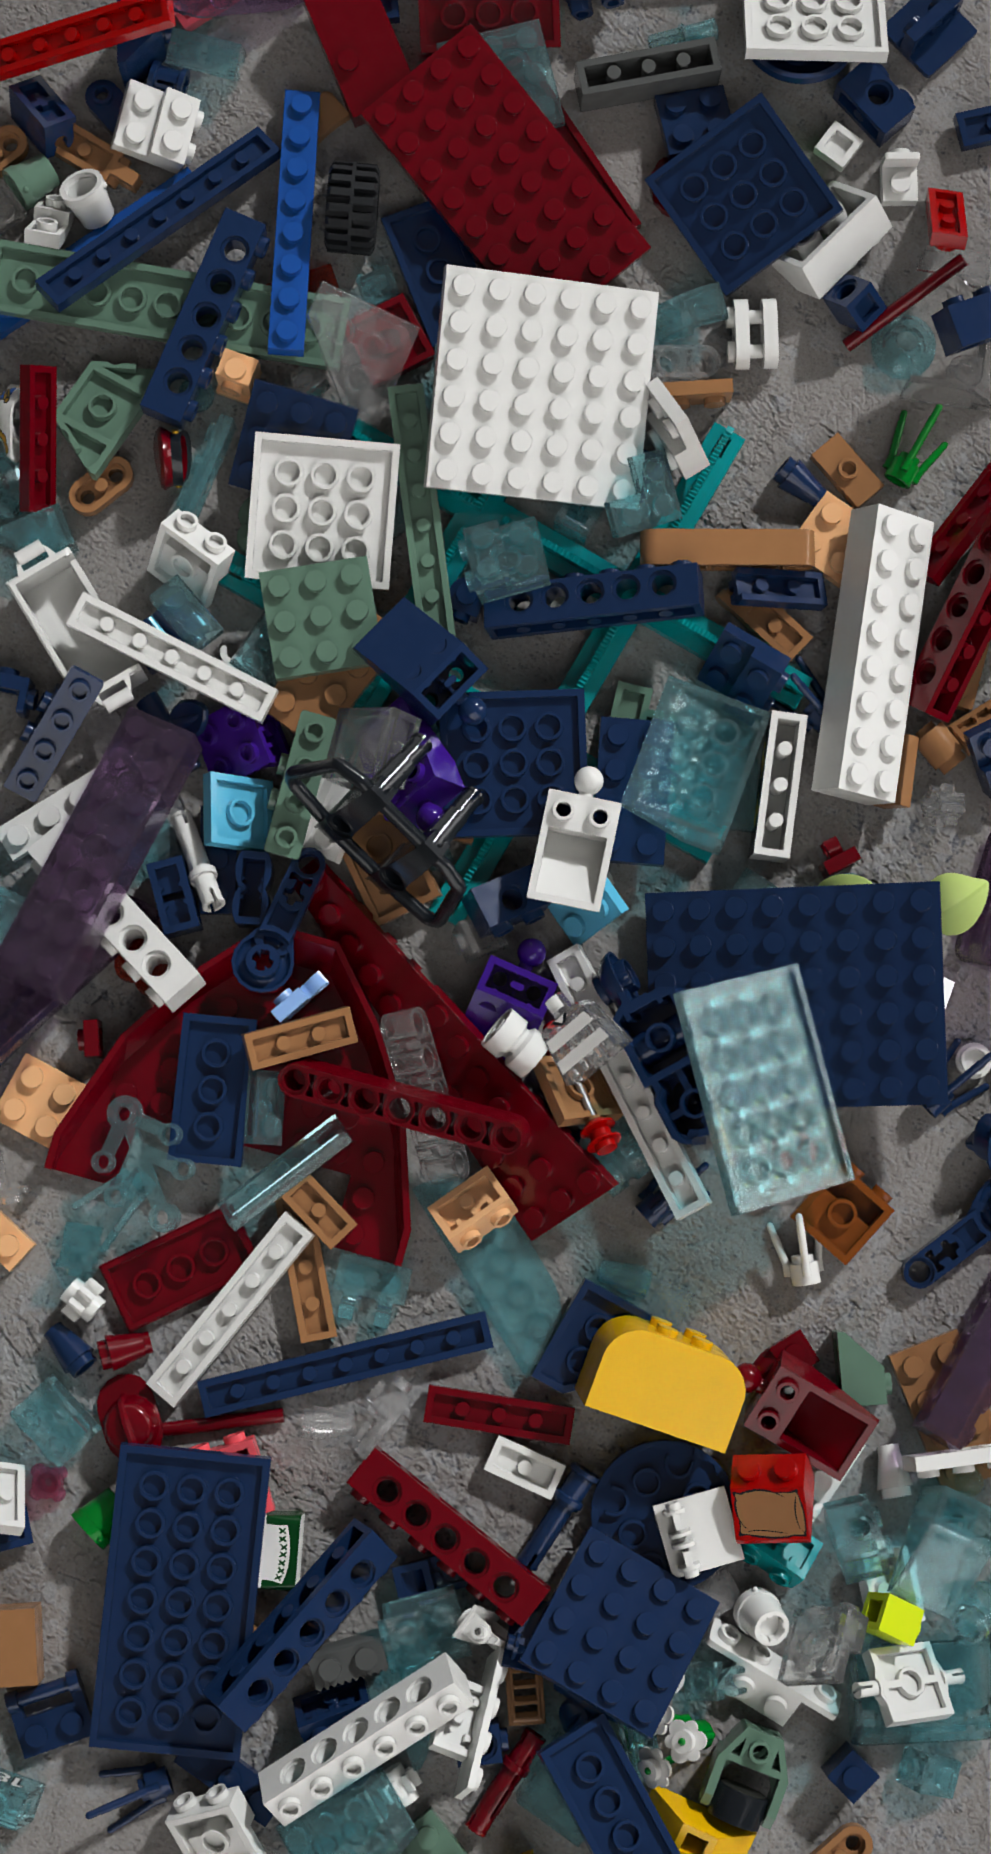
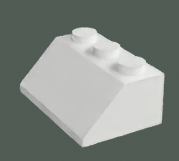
(839, 245)

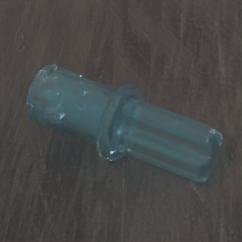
(684, 33)

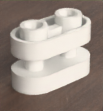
(739, 350)

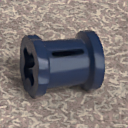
(163, 77)

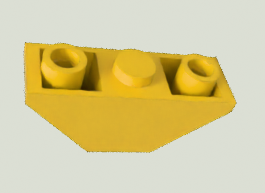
(697, 1830)

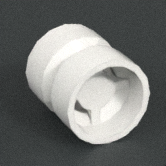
(515, 1042)

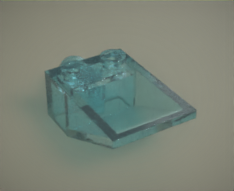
(937, 1555)

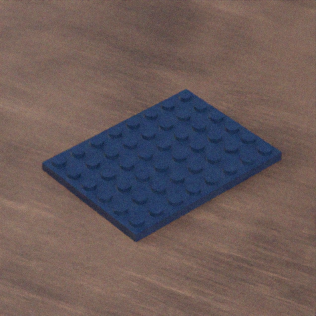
(864, 962)

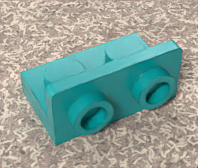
(783, 1562)

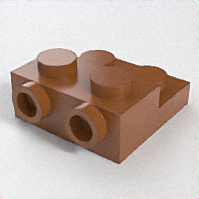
(845, 1215)

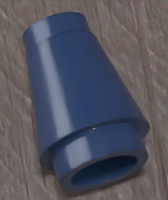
(799, 481)
(70, 1350)

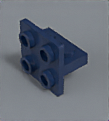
(929, 33)

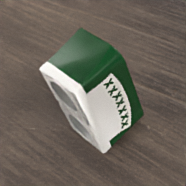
(281, 1550)

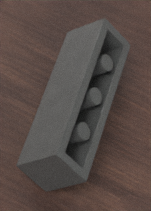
(646, 73)

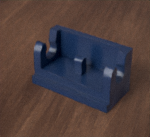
(41, 114)

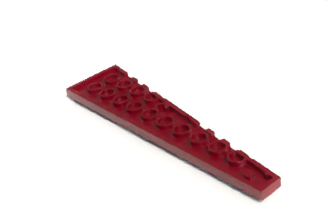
(550, 1171)

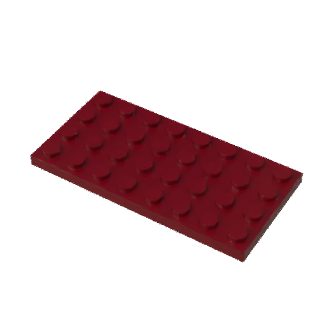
(501, 169)

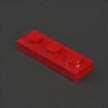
(946, 219)

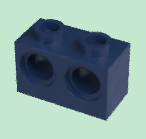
(174, 897)

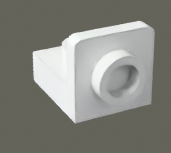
(899, 178)

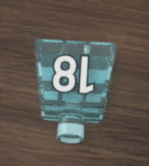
(15, 1794)

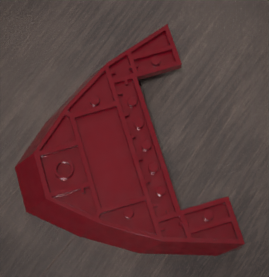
(146, 1065)

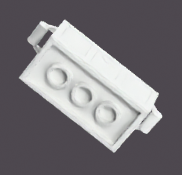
(47, 600)

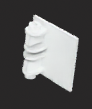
(698, 1532)

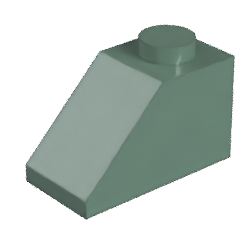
(859, 1372)

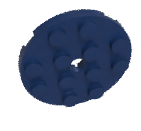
(647, 1477)

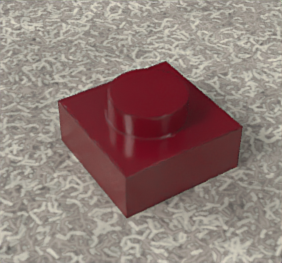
(91, 1039)

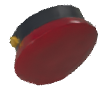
(172, 457)

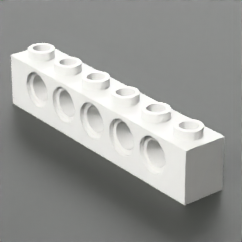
(178, 981)
(365, 1739)

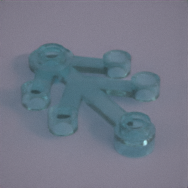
(141, 1158)

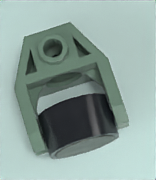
(735, 1801)

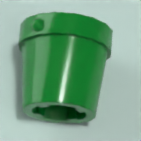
(97, 1517)

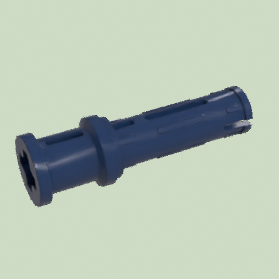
(567, 1500)

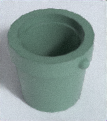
(31, 180)

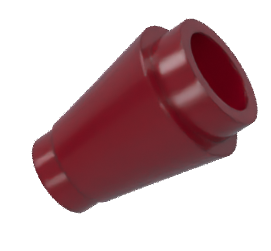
(123, 1349)

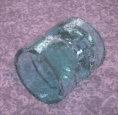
(624, 1163)

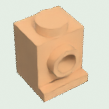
(237, 375)

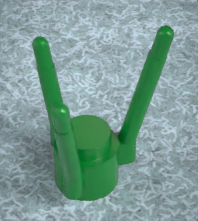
(904, 469)

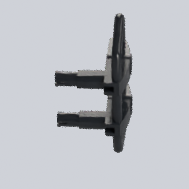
(374, 795)

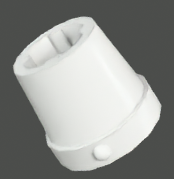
(87, 198)
(761, 1616)

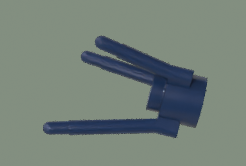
(815, 708)
(936, 1110)
(655, 1206)
(153, 1786)

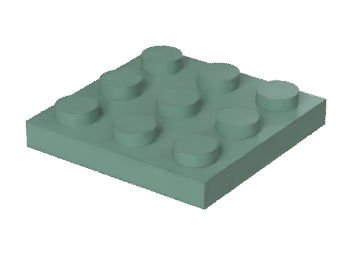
(318, 616)

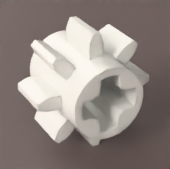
(82, 1299)
(404, 1782)

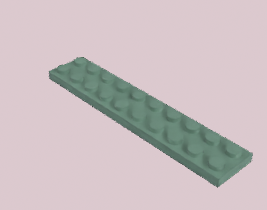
(138, 303)

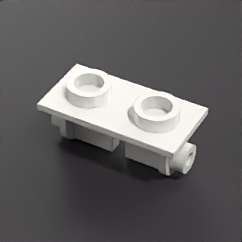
(480, 1626)

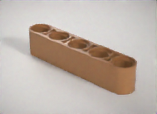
(729, 548)

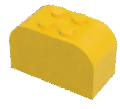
(663, 1380)

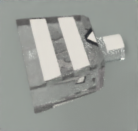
(581, 1037)

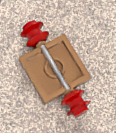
(581, 1104)

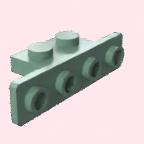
(289, 816)

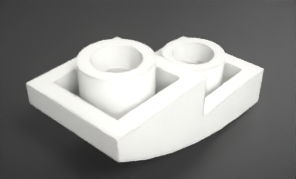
(50, 223)

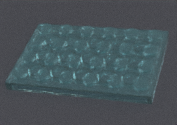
(764, 1088)

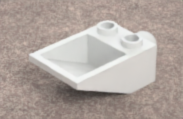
(574, 849)

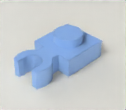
(291, 1002)

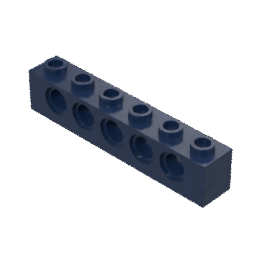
(232, 233)
(610, 610)
(282, 1631)

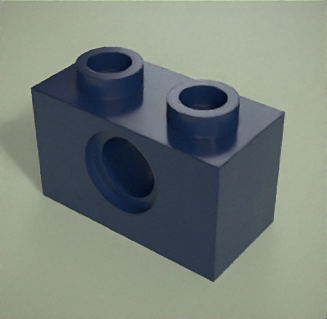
(876, 120)
(488, 911)

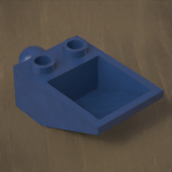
(416, 660)

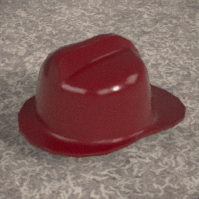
(129, 1412)

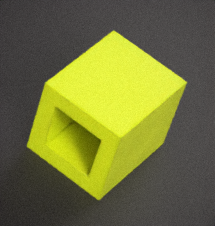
(892, 1618)

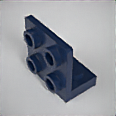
(320, 1710)

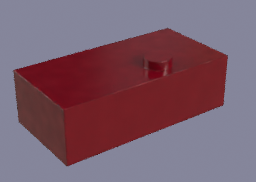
(358, 49)

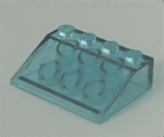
(695, 763)

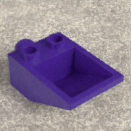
(431, 783)
(492, 1001)

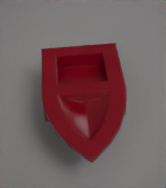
(794, 1343)

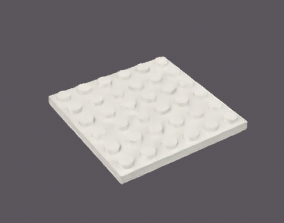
(539, 386)

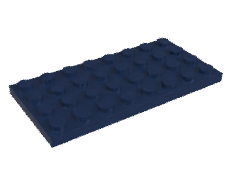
(177, 1597)

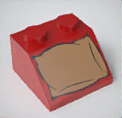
(772, 1498)

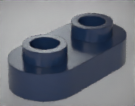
(105, 110)

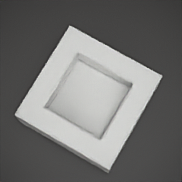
(838, 146)

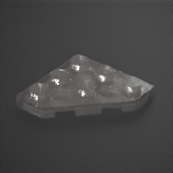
(360, 348)

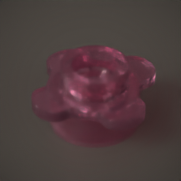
(41, 1490)

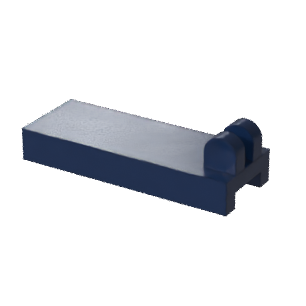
(778, 588)

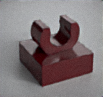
(836, 858)

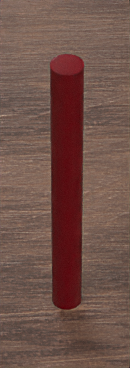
(907, 301)
(223, 1422)

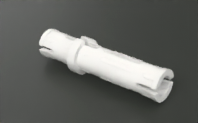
(202, 873)

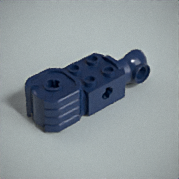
(656, 1048)

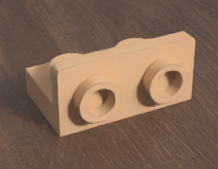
(473, 1210)

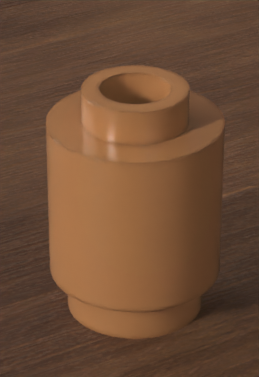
(939, 747)

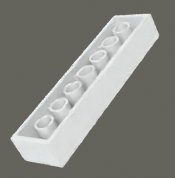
(873, 655)

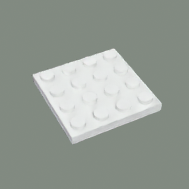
(815, 30)
(321, 503)

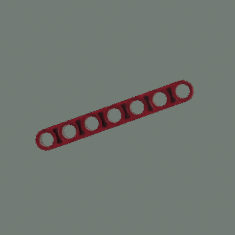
(420, 1101)

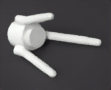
(804, 1267)

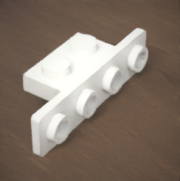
(761, 1674)
(467, 1734)

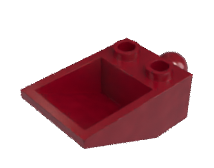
(811, 1419)

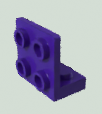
(240, 744)

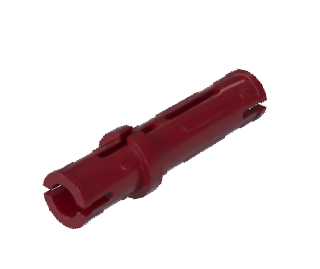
(514, 1768)

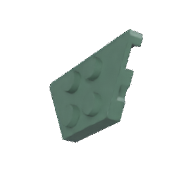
(102, 411)

